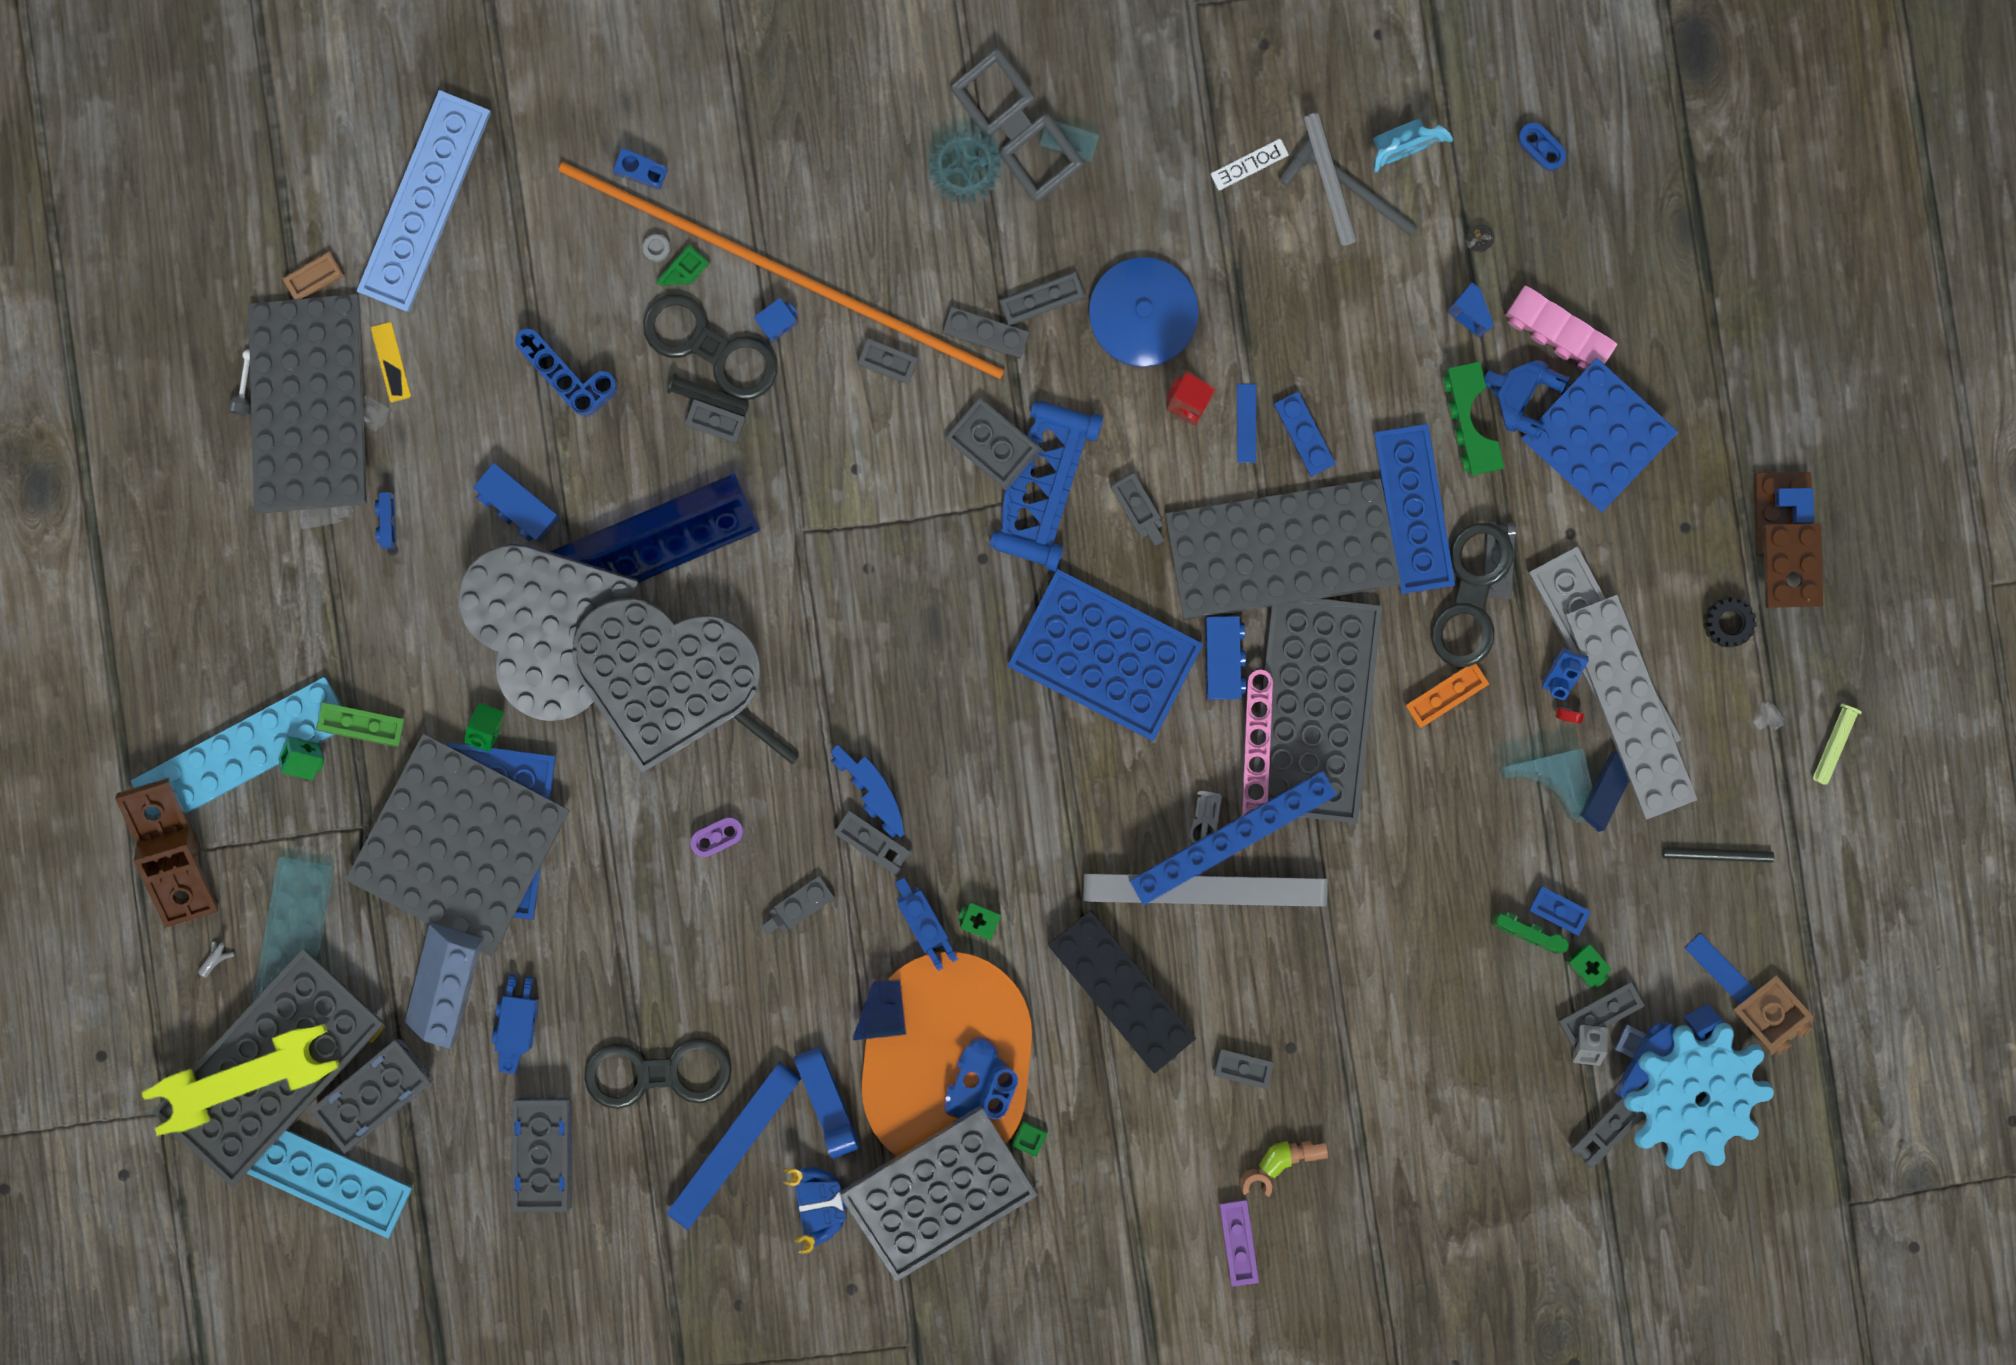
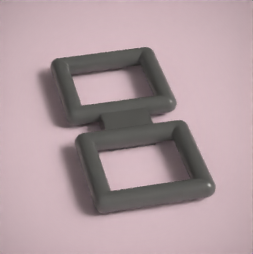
(1017, 125)

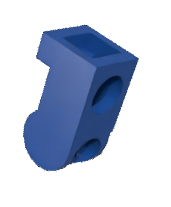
(640, 169)

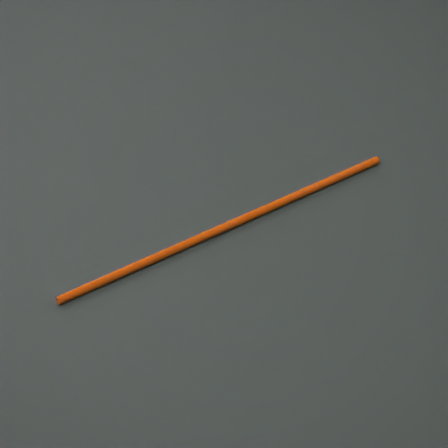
(781, 270)

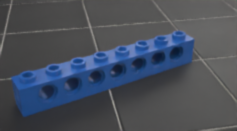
(1232, 837)

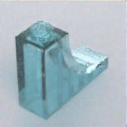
(1563, 774)

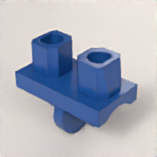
(1564, 673)

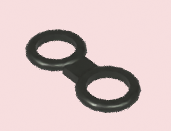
(710, 346)
(1472, 595)
(657, 1073)

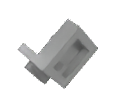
(1591, 1045)

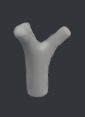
(214, 958)

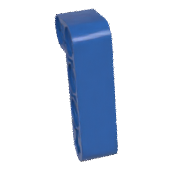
(561, 370)
(827, 1102)

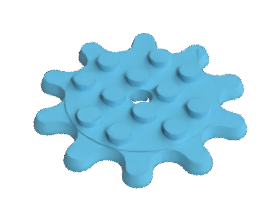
(1677, 1080)

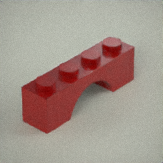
(1189, 398)

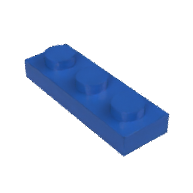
(1304, 434)

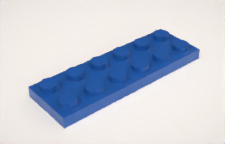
(1414, 508)

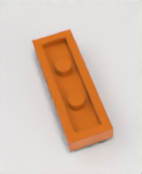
(1446, 695)

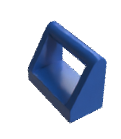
(1472, 311)

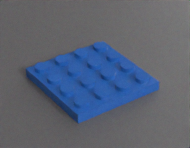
(1600, 435)

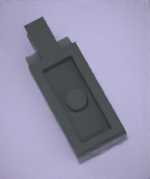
(1138, 508)
(799, 906)

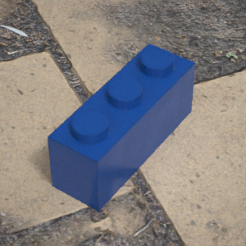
(515, 503)
(1224, 658)

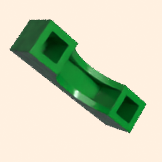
(1479, 453)

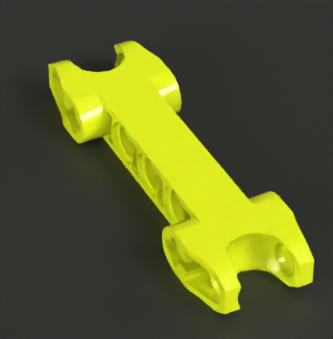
(193, 1097)

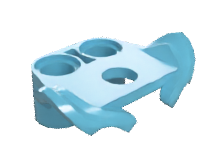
(1406, 141)

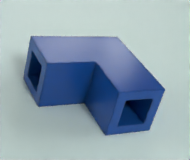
(1801, 502)

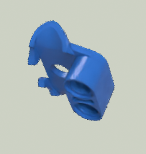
(982, 1059)

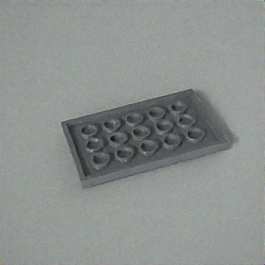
(938, 1193)

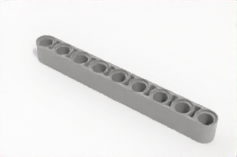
(1214, 890)

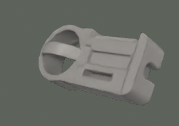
(1206, 812)

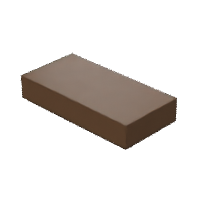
(313, 276)

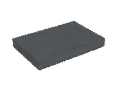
(993, 443)

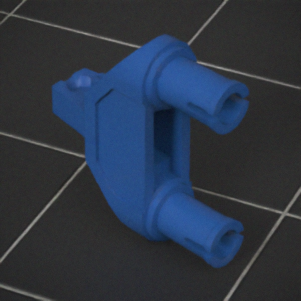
(1516, 390)

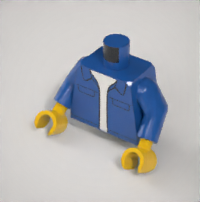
(819, 1205)

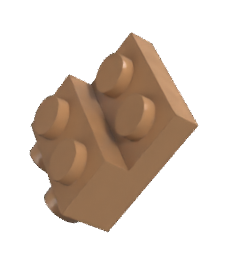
(1775, 1016)

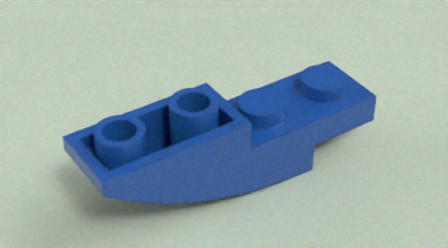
(880, 798)

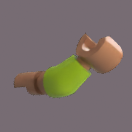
(1277, 1159)

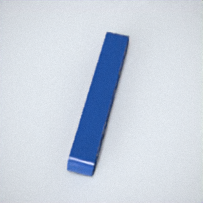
(733, 1146)

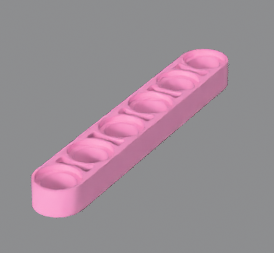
(1253, 750)

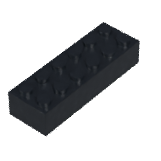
(1121, 991)

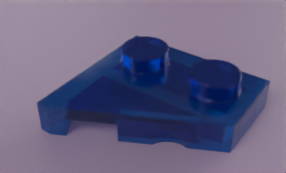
(882, 1012)

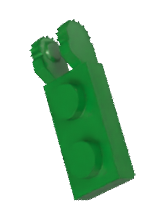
(1532, 933)

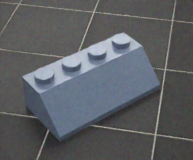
(443, 984)

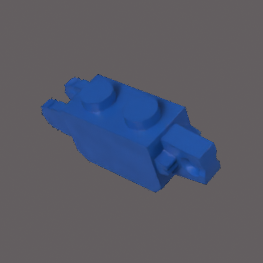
(923, 922)

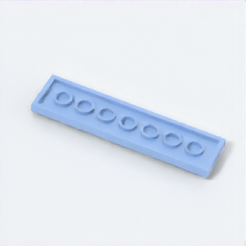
(424, 201)

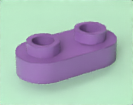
(717, 837)

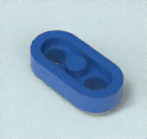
(1544, 144)

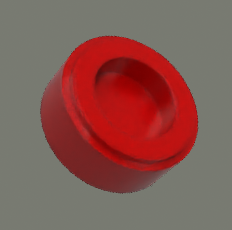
(1569, 715)

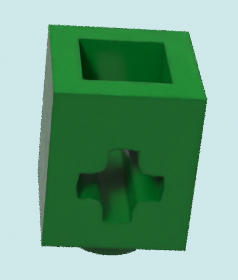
(484, 727)
(300, 758)
(991, 918)
(1578, 961)

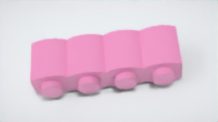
(1558, 328)

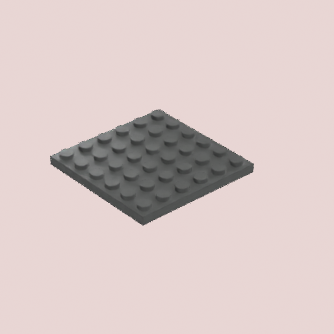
(457, 843)

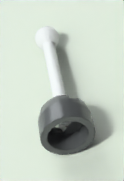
(240, 403)

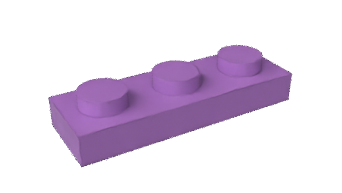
(1238, 1242)

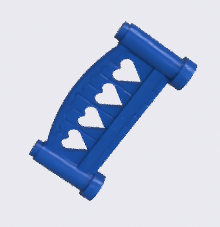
(1038, 542)

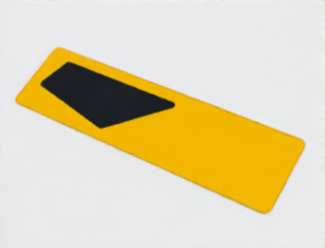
(390, 362)

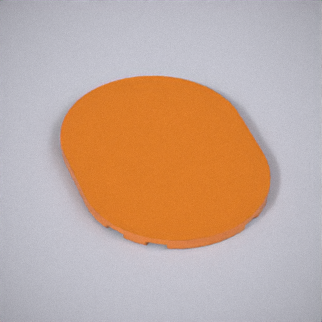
(944, 1011)

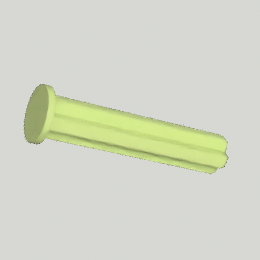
(1835, 744)

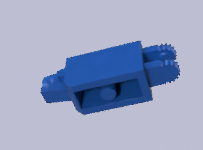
(515, 1026)

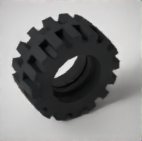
(1742, 610)

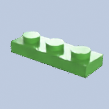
(359, 724)

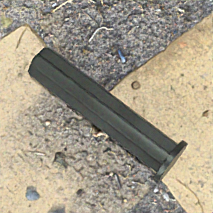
(707, 395)

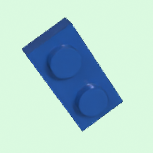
(386, 511)
(1559, 910)

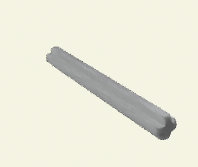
(1329, 179)

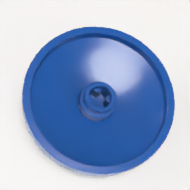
(1143, 312)

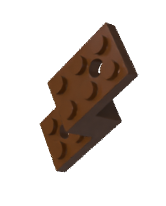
(1787, 545)
(166, 852)

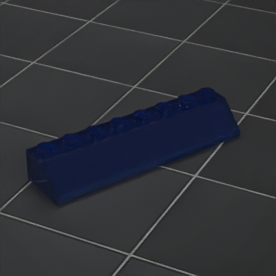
(669, 532)

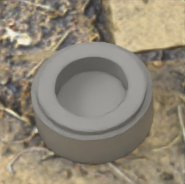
(656, 248)

